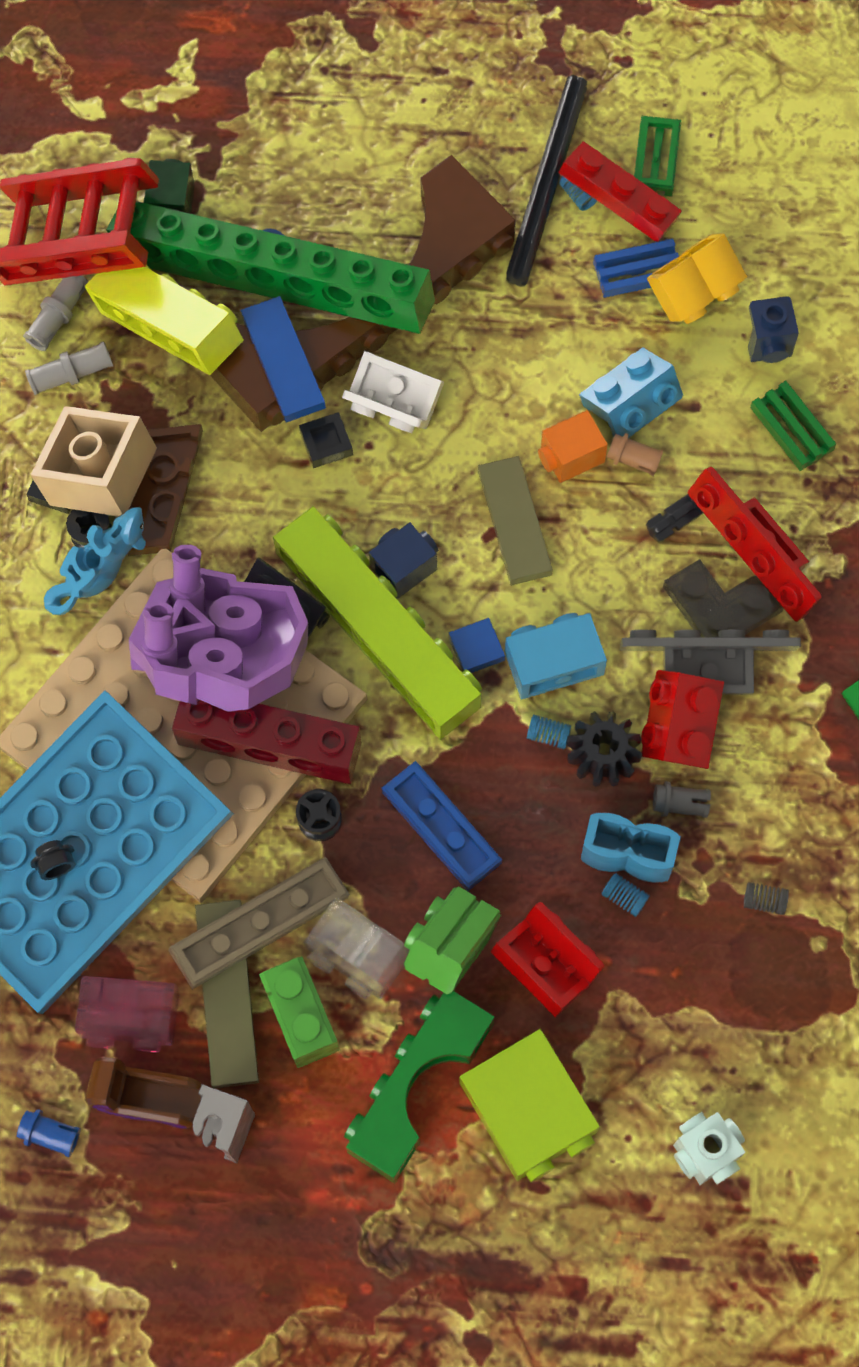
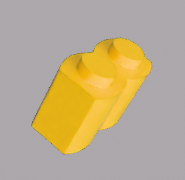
(697, 278)

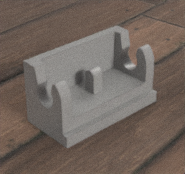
(227, 1119)

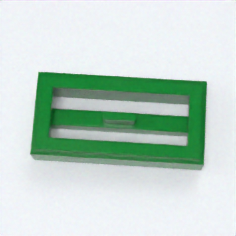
(653, 182)
(805, 416)

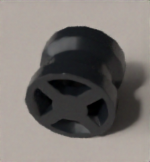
(78, 518)
(318, 806)

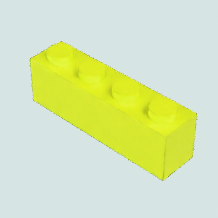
(167, 315)

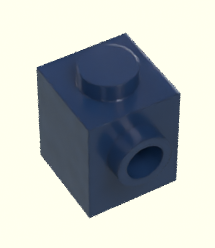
(404, 557)

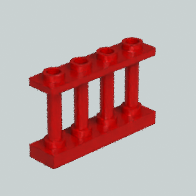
(86, 251)

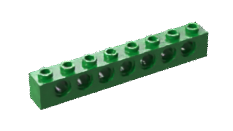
(284, 267)

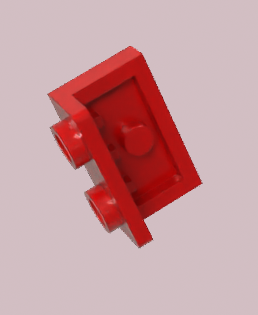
(682, 718)
(548, 959)

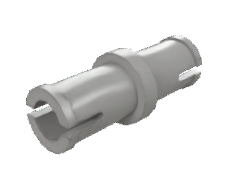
(55, 312)
(69, 368)

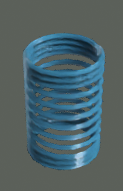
(583, 197)
(535, 725)
(612, 884)

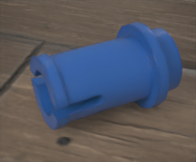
(48, 1133)

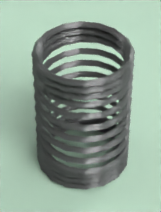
(782, 903)

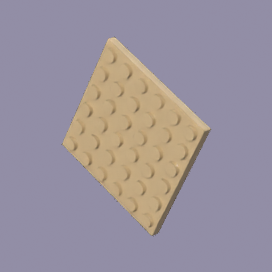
(245, 787)

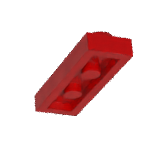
(620, 191)

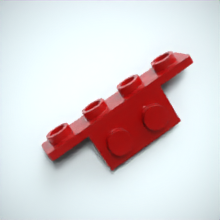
(758, 542)

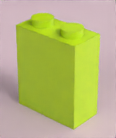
(530, 1106)

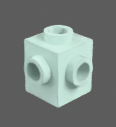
(700, 1163)

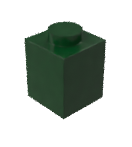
(174, 187)

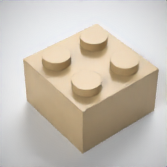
(94, 461)

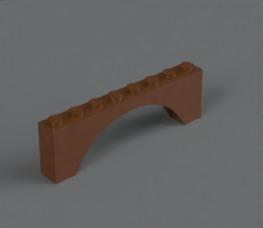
(458, 237)

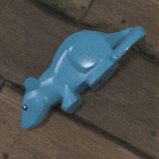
(96, 564)

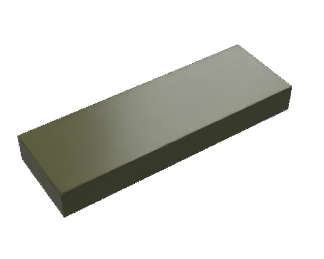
(515, 520)

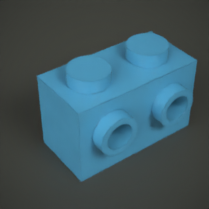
(555, 654)

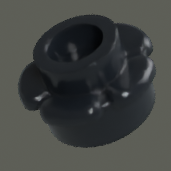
(53, 860)

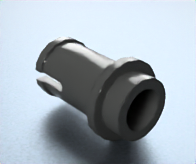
(679, 800)

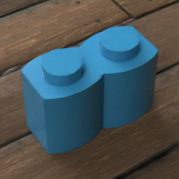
(640, 850)

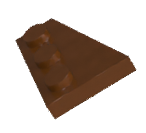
(166, 485)

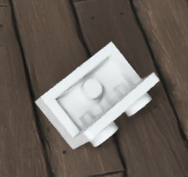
(393, 391)

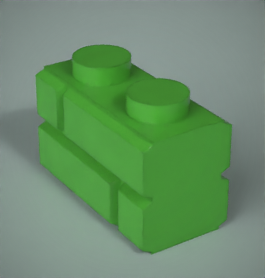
(451, 939)
(299, 1012)

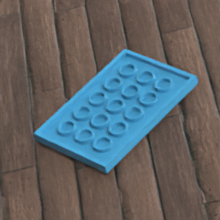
(132, 829)

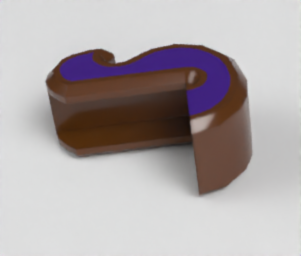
(142, 1094)

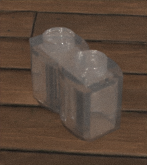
(357, 949)

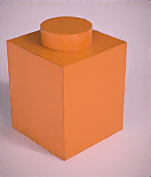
(572, 447)

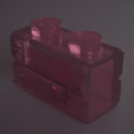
(127, 1012)

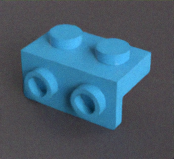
(633, 392)

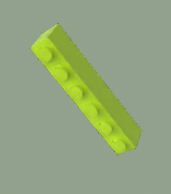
(378, 622)

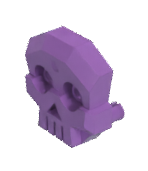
(218, 636)

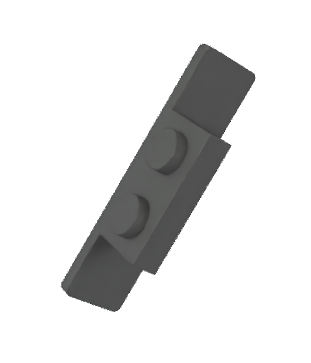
(721, 658)

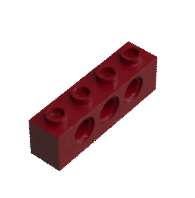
(271, 738)

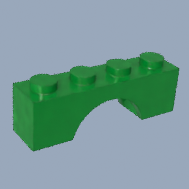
(450, 1033)

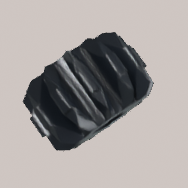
(621, 750)

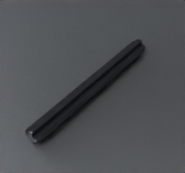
(546, 181)

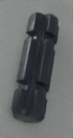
(676, 516)

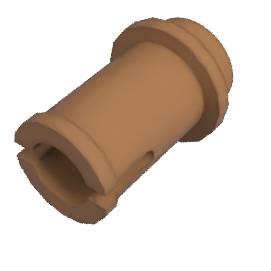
(634, 454)

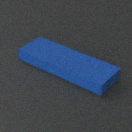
(283, 359)
(441, 826)

